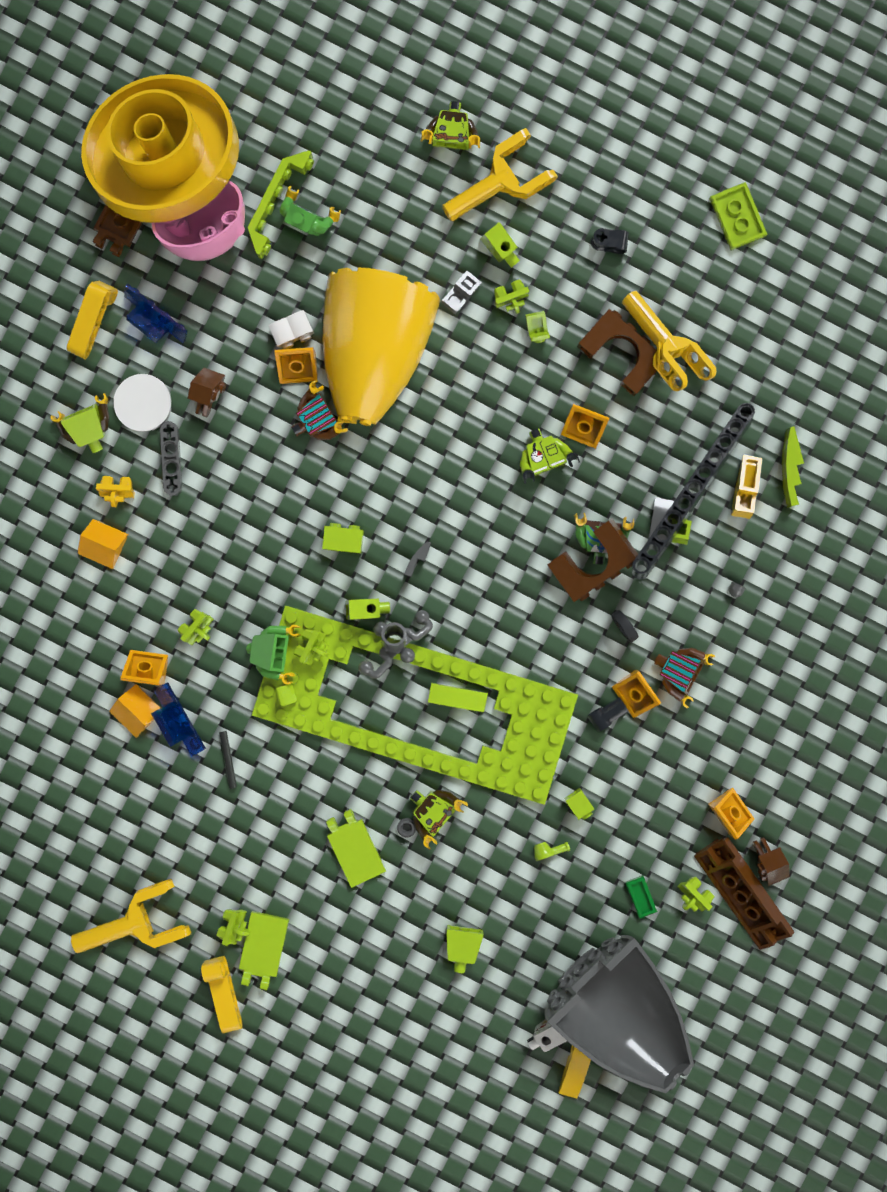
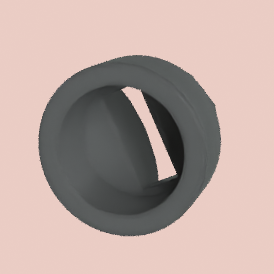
(736, 590)

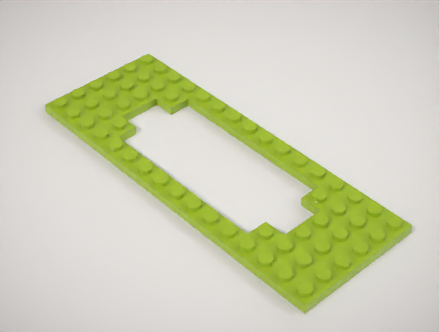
(532, 738)

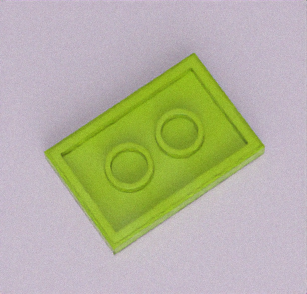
(738, 216)

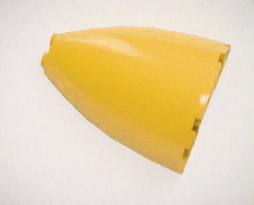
(373, 338)

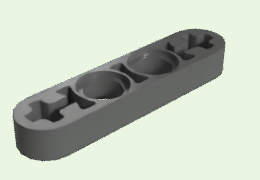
(173, 458)

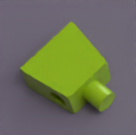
(494, 239)
(358, 608)
(463, 946)

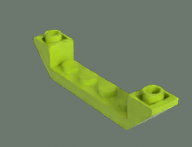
(300, 162)

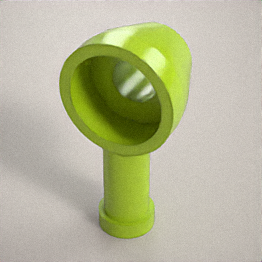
(544, 851)

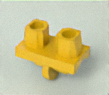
(115, 493)

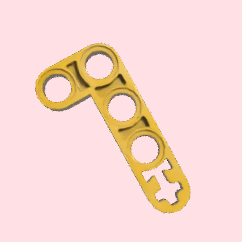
(90, 317)
(223, 994)

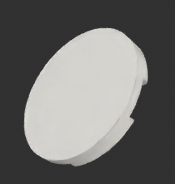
(142, 402)

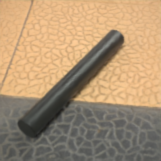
(228, 759)

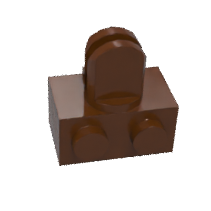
(206, 390)
(772, 865)

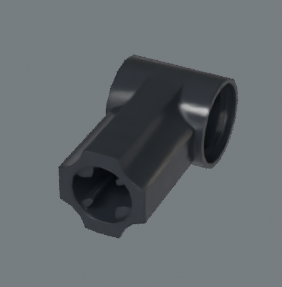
(603, 717)

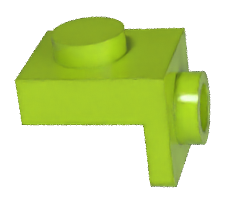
(537, 327)

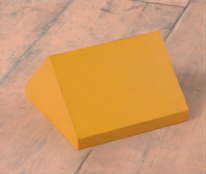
(296, 365)
(584, 426)
(101, 543)
(145, 668)
(636, 694)
(134, 710)
(732, 813)

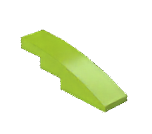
(791, 459)

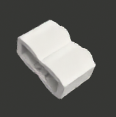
(291, 329)

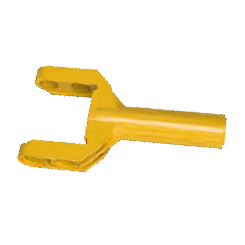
(500, 180)
(667, 345)
(134, 923)

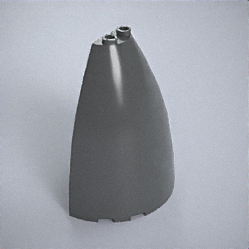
(622, 1015)

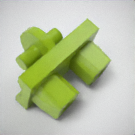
(519, 292)
(198, 629)
(314, 647)
(692, 898)
(236, 927)

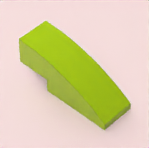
(457, 697)

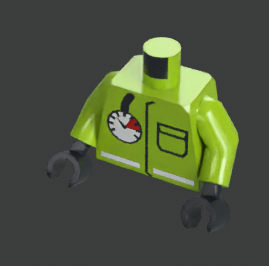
(544, 455)

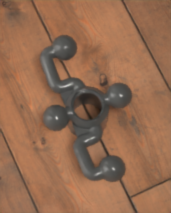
(390, 650)

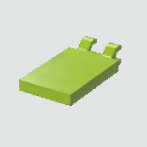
(355, 849)
(263, 947)

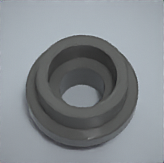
(402, 832)

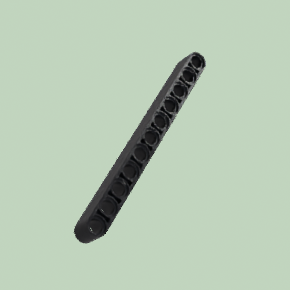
(695, 481)

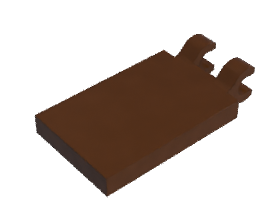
(115, 229)

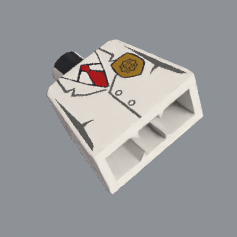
(545, 1037)

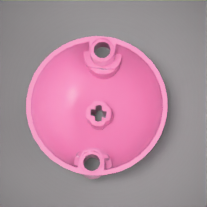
(208, 230)

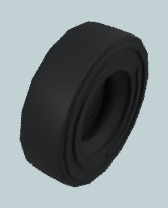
(624, 626)

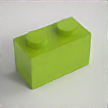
(343, 539)

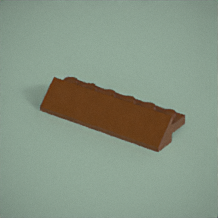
(743, 893)

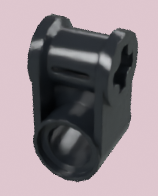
(613, 240)

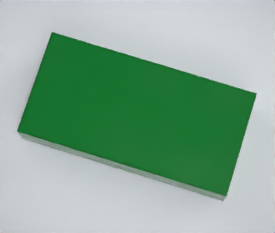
(641, 896)

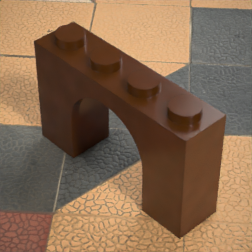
(613, 327)
(579, 583)

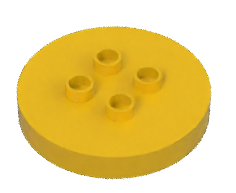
(160, 148)

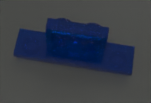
(150, 318)
(175, 722)

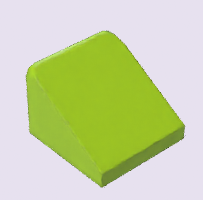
(286, 694)

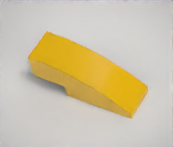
(746, 487)
(574, 1073)

